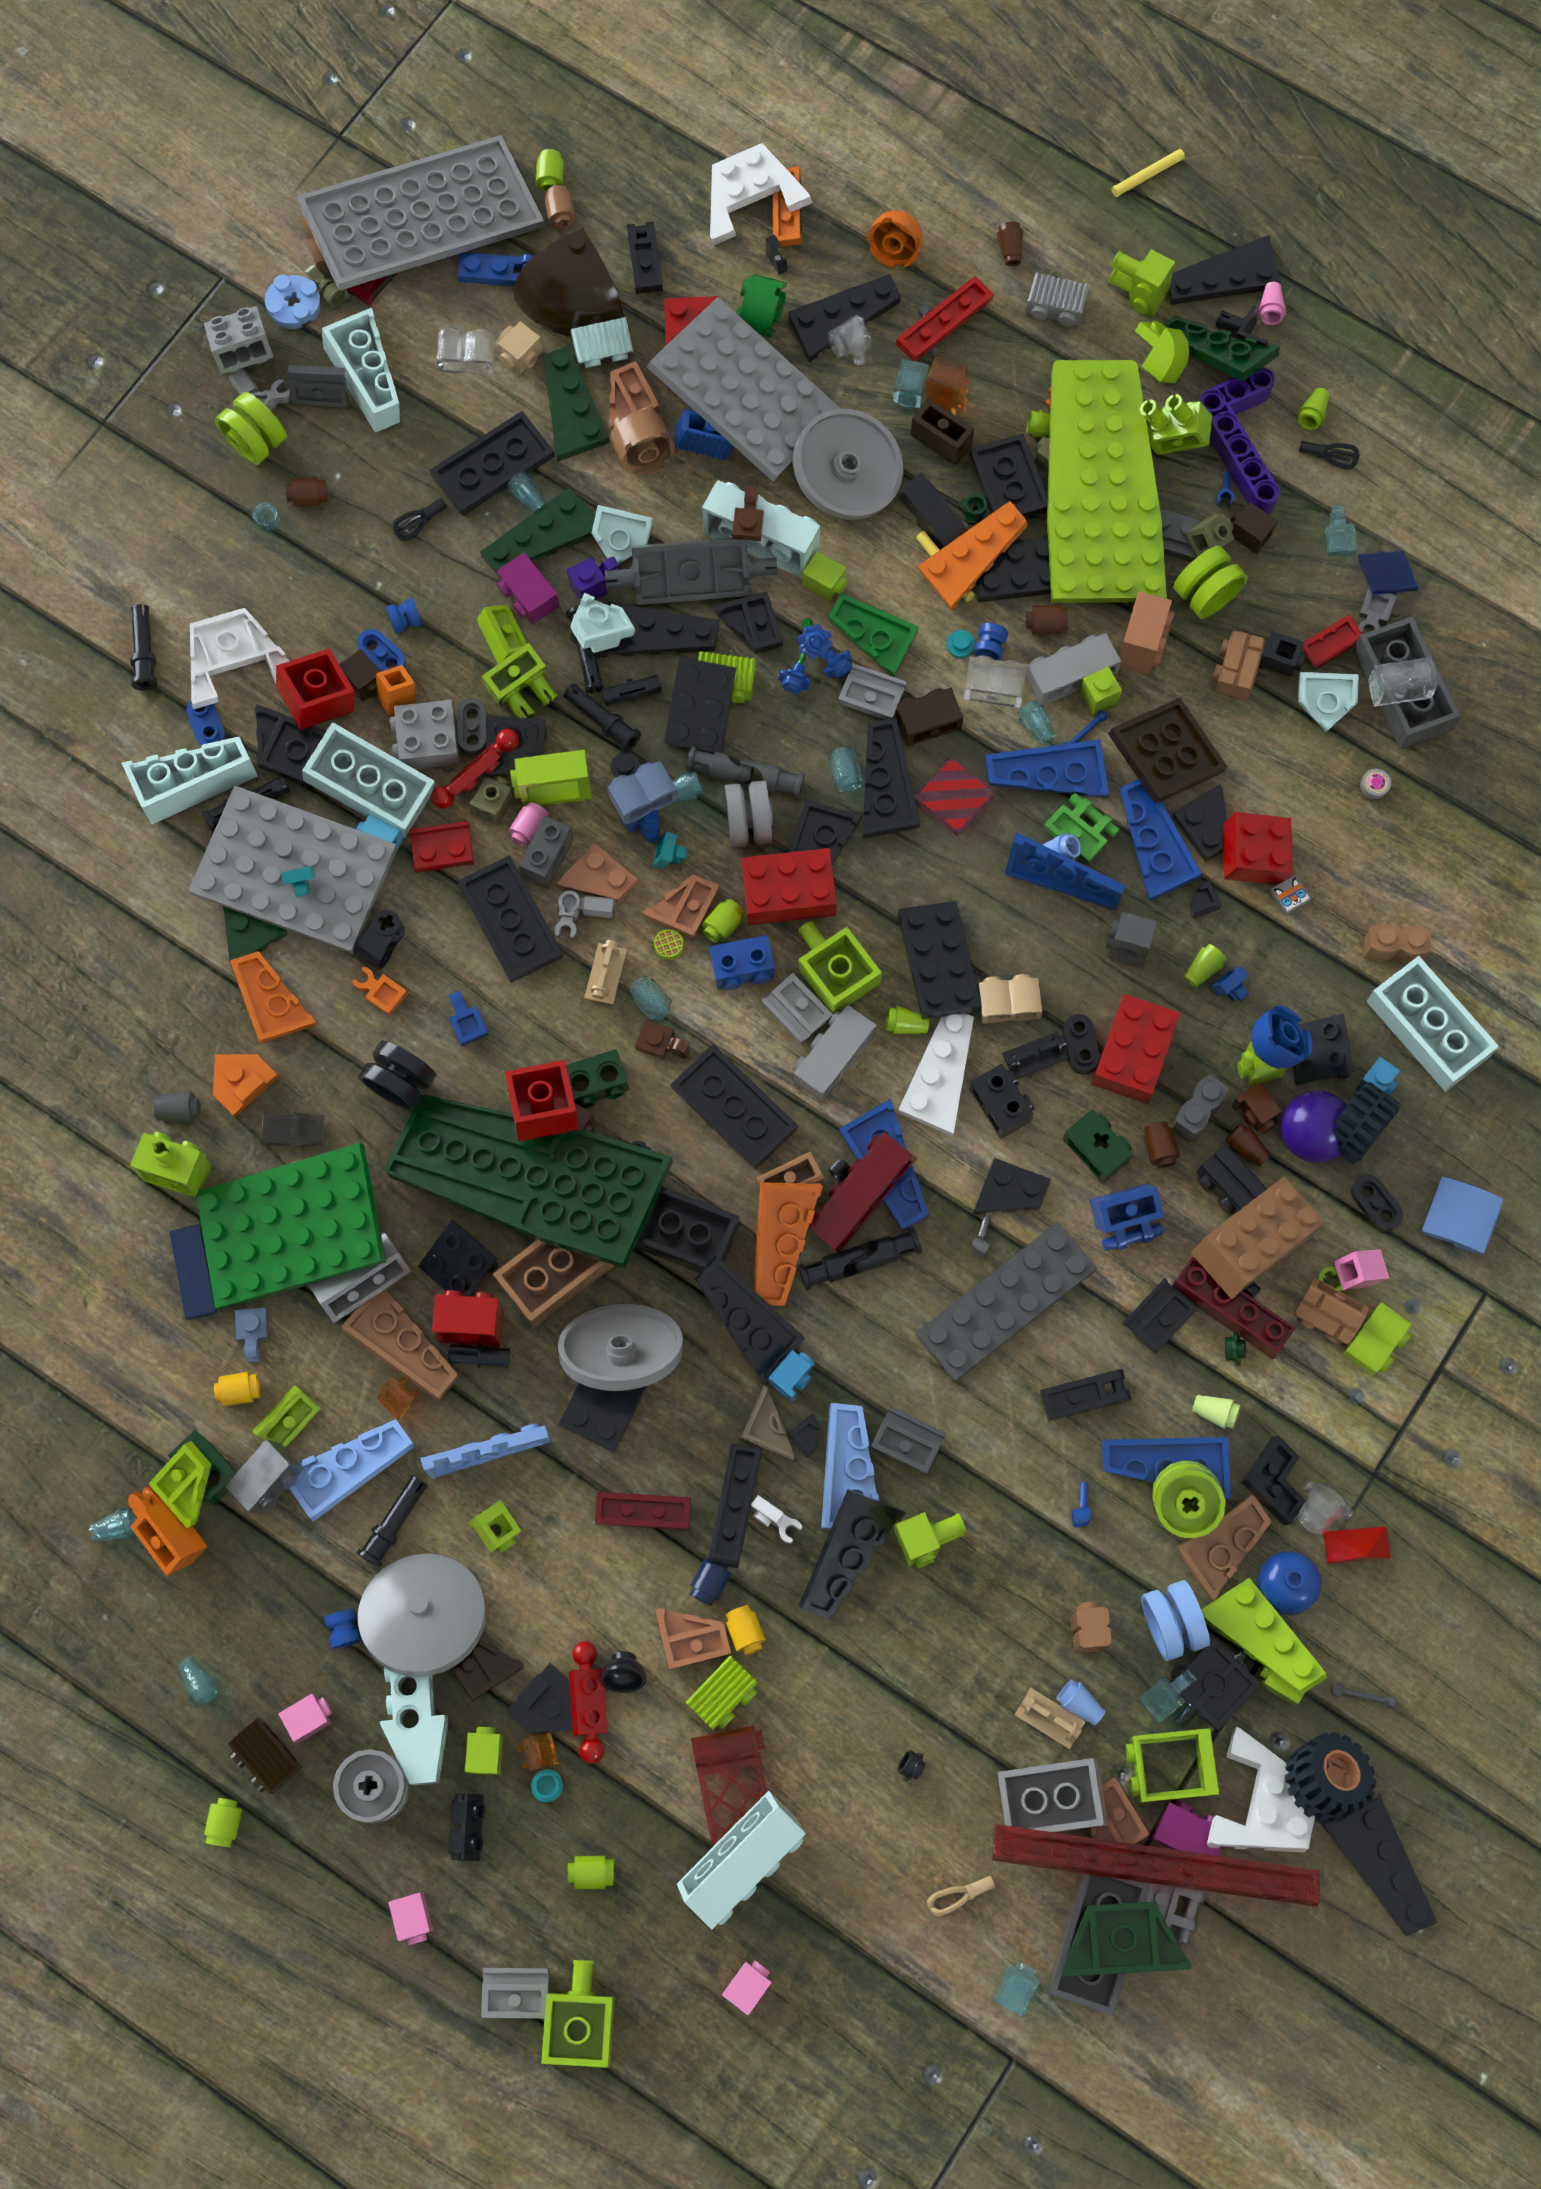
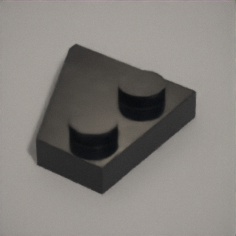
(1011, 1189)

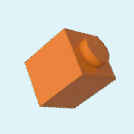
(394, 688)

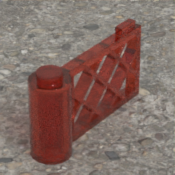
(727, 1752)

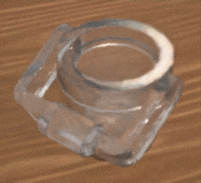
(850, 339)
(1322, 1507)

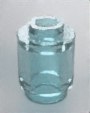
(845, 770)
(650, 998)

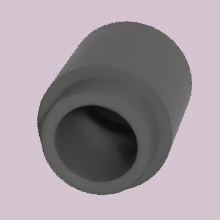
(177, 1107)

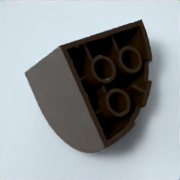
(567, 286)

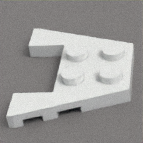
(745, 180)
(224, 645)
(1272, 1815)

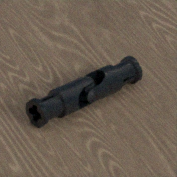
(882, 1252)

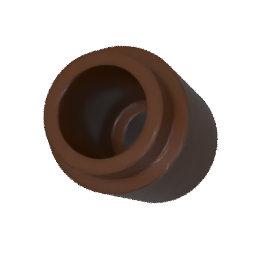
(306, 491)
(1047, 619)
(1161, 1144)

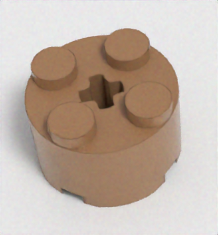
(642, 441)

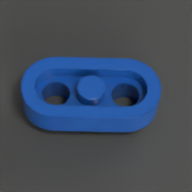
(384, 653)
(204, 722)

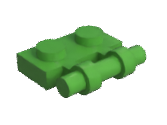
(1071, 823)

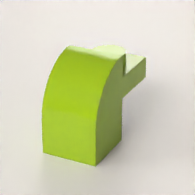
(1169, 351)

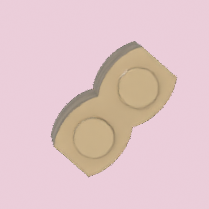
(1009, 999)

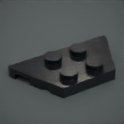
(282, 744)

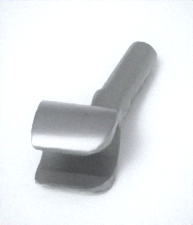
(980, 1245)

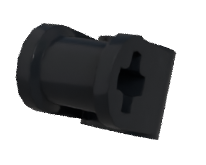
(377, 943)

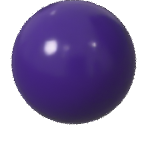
(1309, 1125)

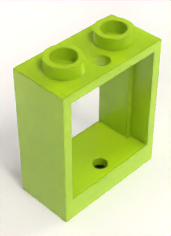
(552, 778)
(1205, 1763)

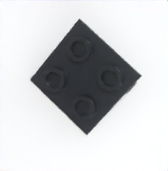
(531, 739)
(1330, 1051)
(458, 1260)

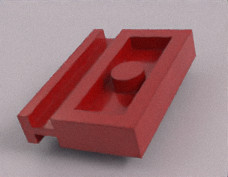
(441, 846)

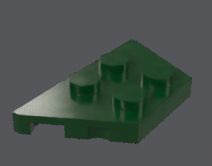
(248, 934)
(1123, 1941)

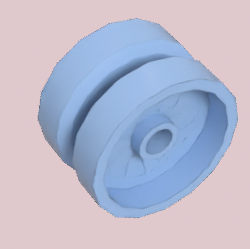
(1175, 1620)

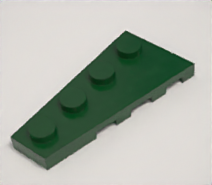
(1222, 351)
(573, 412)
(553, 526)

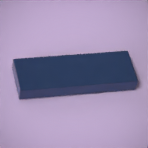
(192, 1272)

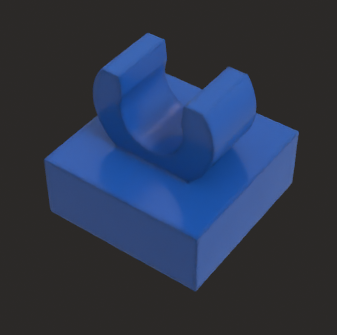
(1231, 984)

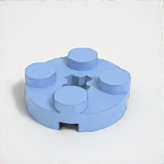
(291, 287)

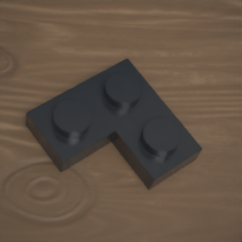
(1268, 1481)

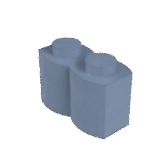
(642, 792)

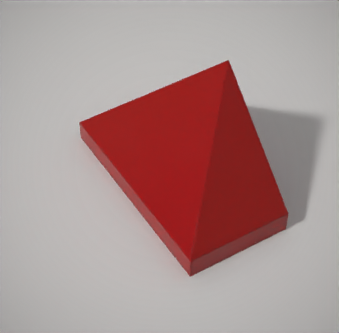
(1356, 1545)

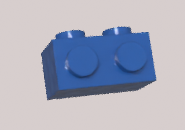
(742, 962)

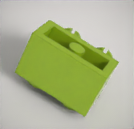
(1144, 280)
(1176, 425)
(513, 674)
(922, 1539)

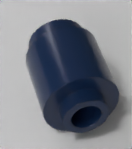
(709, 1582)

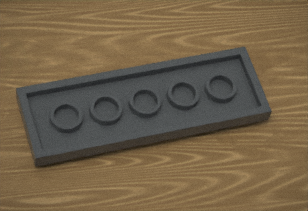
(1006, 1301)

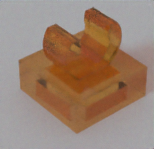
(396, 1397)
(539, 1751)

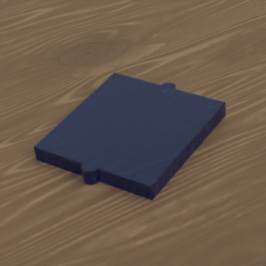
(1387, 572)

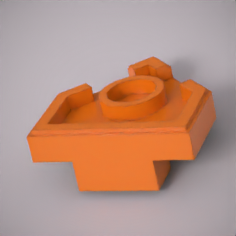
(240, 1080)

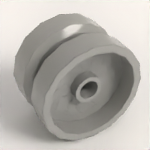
(749, 814)
(352, 1784)

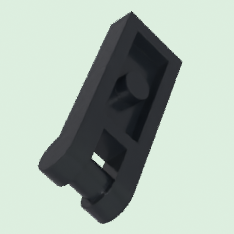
(644, 258)
(1084, 1395)

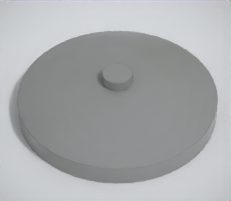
(848, 464)
(620, 1347)
(422, 1615)

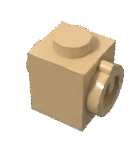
(519, 347)

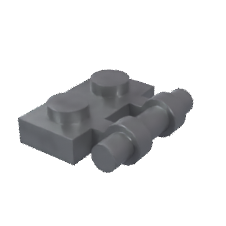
(1166, 1900)

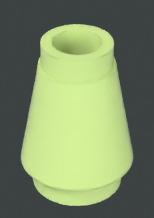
(1217, 1410)

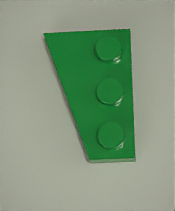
(874, 632)

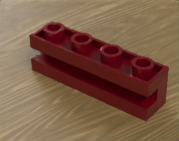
(861, 1192)
(1241, 1314)

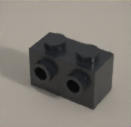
(1002, 1100)

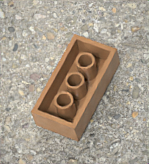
(1257, 1237)
(546, 1279)

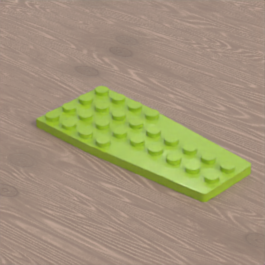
(1101, 487)

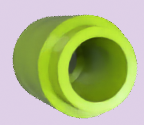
(549, 169)
(723, 921)
(222, 1822)
(591, 1872)

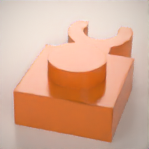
(382, 994)

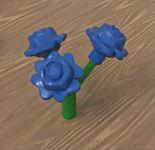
(814, 642)

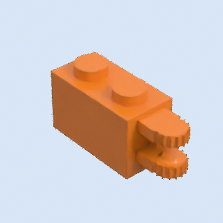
(163, 1533)

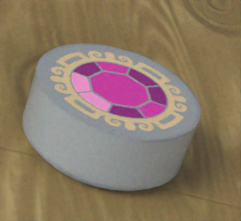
(1375, 783)

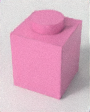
(1361, 1269)
(306, 1717)
(411, 1918)
(748, 1986)

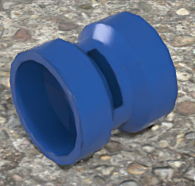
(397, 618)
(991, 641)
(344, 1631)

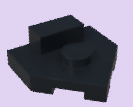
(544, 1703)

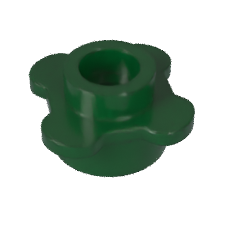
(978, 501)
(1235, 1348)

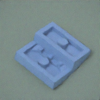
(1463, 1215)

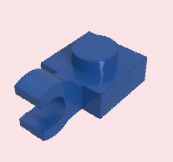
(467, 1022)

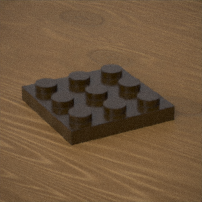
(1167, 750)

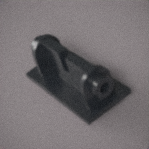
(1036, 1055)
(468, 1811)

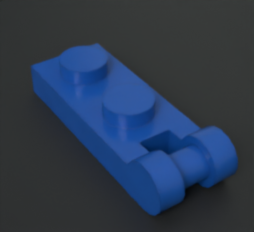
(490, 268)

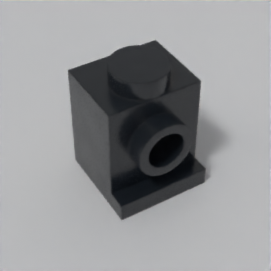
(1282, 654)

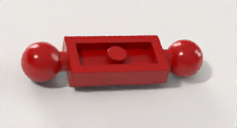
(506, 741)
(587, 1702)

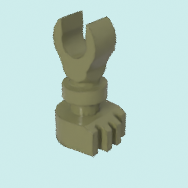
(327, 287)

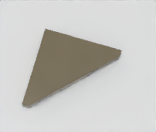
(766, 1429)

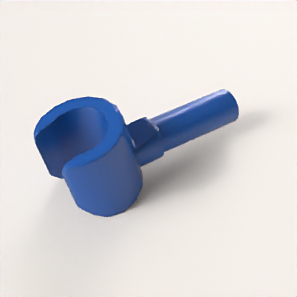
(1225, 491)
(1082, 1515)

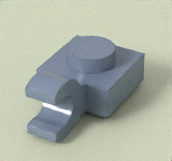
(252, 1328)

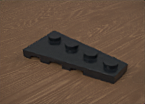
(1227, 274)
(818, 318)
(664, 631)
(888, 788)
(823, 828)
(753, 1324)
(852, 1540)
(1382, 1863)

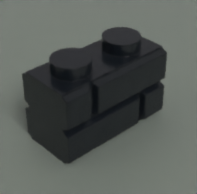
(1229, 1180)

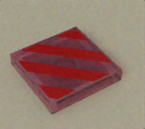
(954, 796)

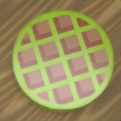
(668, 944)

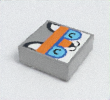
(1290, 895)

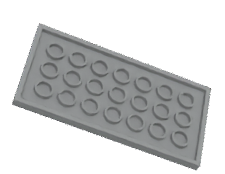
(420, 212)

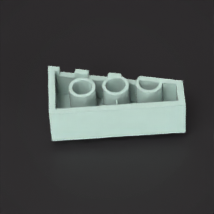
(357, 348)
(188, 777)

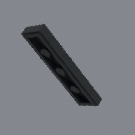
(734, 1506)

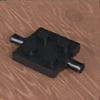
(1220, 1685)

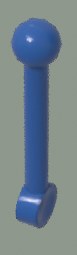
(1100, 717)

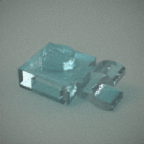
(1339, 536)
(1165, 1697)

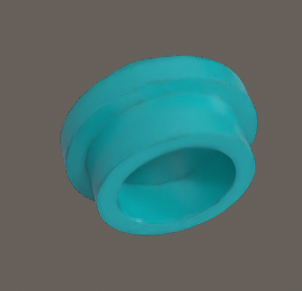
(960, 644)
(547, 1785)

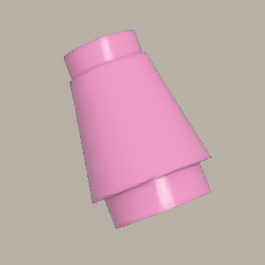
(1272, 305)

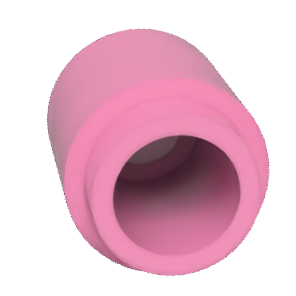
(527, 823)

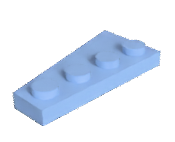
(482, 1452)
(347, 1467)

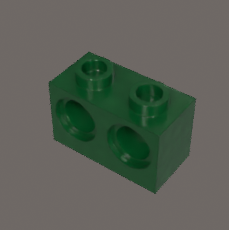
(591, 1071)
(218, 1462)

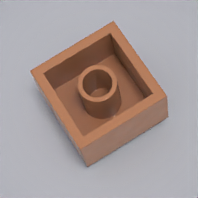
(1146, 633)

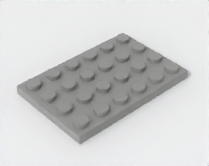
(741, 386)
(266, 837)

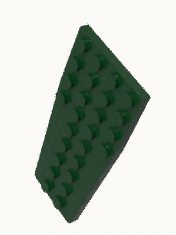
(556, 1188)

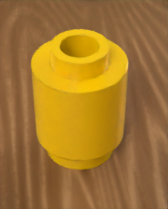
(237, 1389)
(745, 1630)

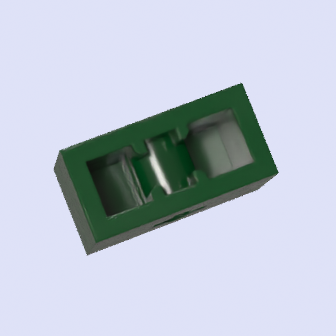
(1102, 1160)

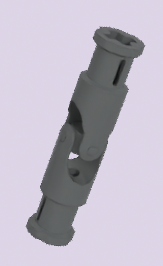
(729, 768)

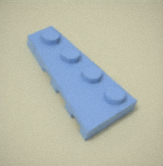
(846, 1459)

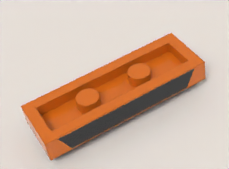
(787, 225)

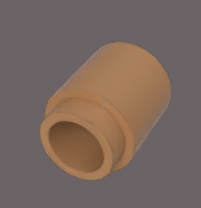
(559, 207)

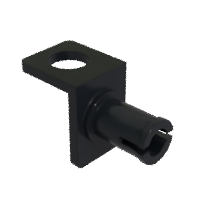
(1241, 326)

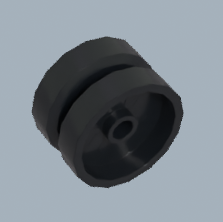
(397, 1075)

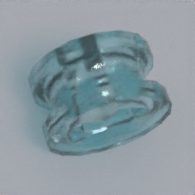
(274, 518)

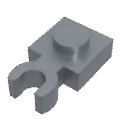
(1376, 610)

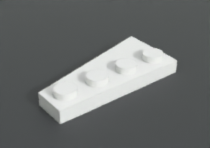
(939, 1077)

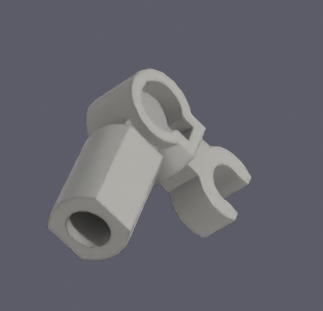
(243, 382)
(572, 905)

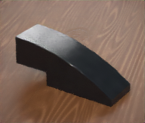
(931, 511)

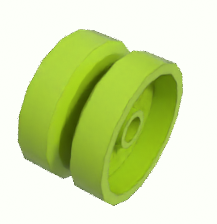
(251, 428)
(1210, 582)
(1188, 1481)

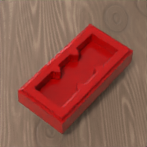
(1331, 642)

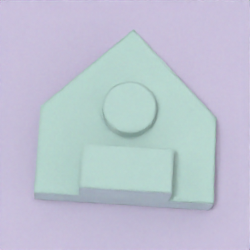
(619, 531)
(600, 624)
(1327, 696)

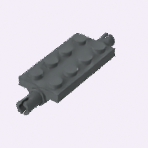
(690, 571)

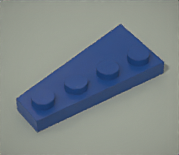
(1055, 769)
(1157, 843)
(1052, 870)
(905, 1199)
(1148, 1457)

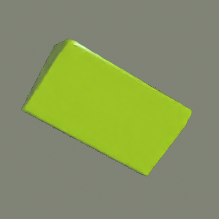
(501, 631)
(287, 1417)

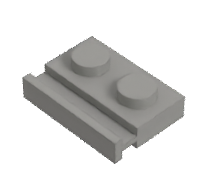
(872, 692)
(797, 1009)
(514, 1992)

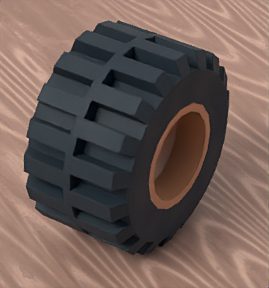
(1364, 1121)
(1330, 1777)

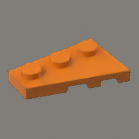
(268, 1001)

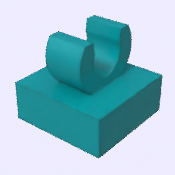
(668, 852)
(299, 879)

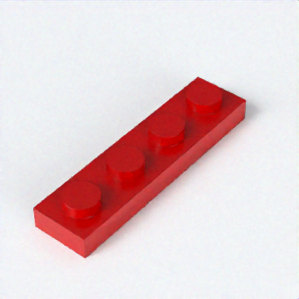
(944, 319)

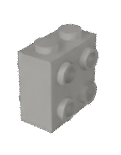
(238, 340)
(425, 734)

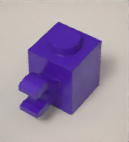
(589, 578)

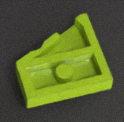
(183, 1483)

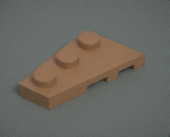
(1219, 1553)

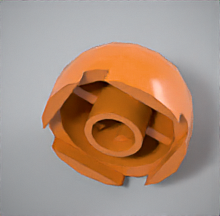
(895, 238)

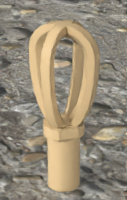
(969, 1890)

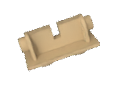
(605, 972)
(1050, 1718)

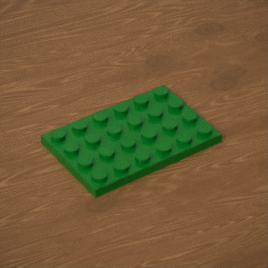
(290, 1226)

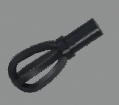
(1325, 451)
(423, 515)

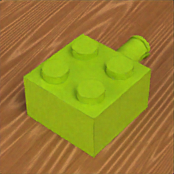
(837, 967)
(171, 1164)
(578, 2023)

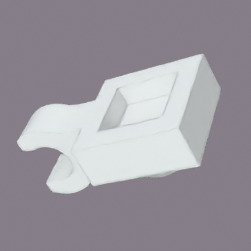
(767, 1514)

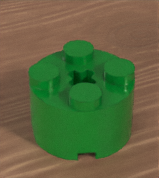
(762, 303)

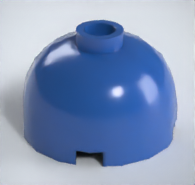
(1280, 1039)
(1289, 1582)

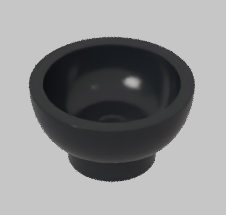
(623, 1673)

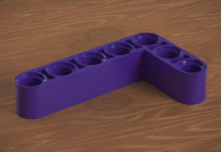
(1237, 439)

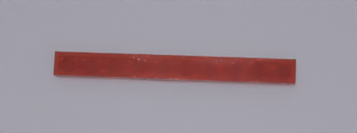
(1156, 1865)

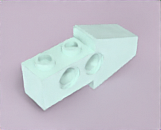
(421, 1747)

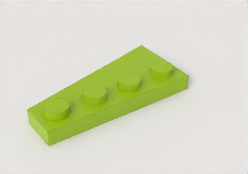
(1261, 1632)

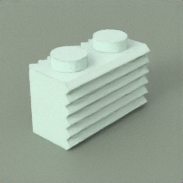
(601, 342)

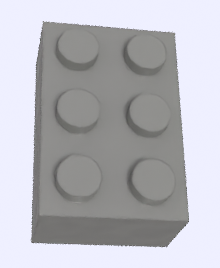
(1054, 1796)

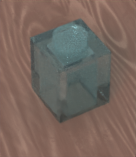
(910, 383)
(1016, 1988)

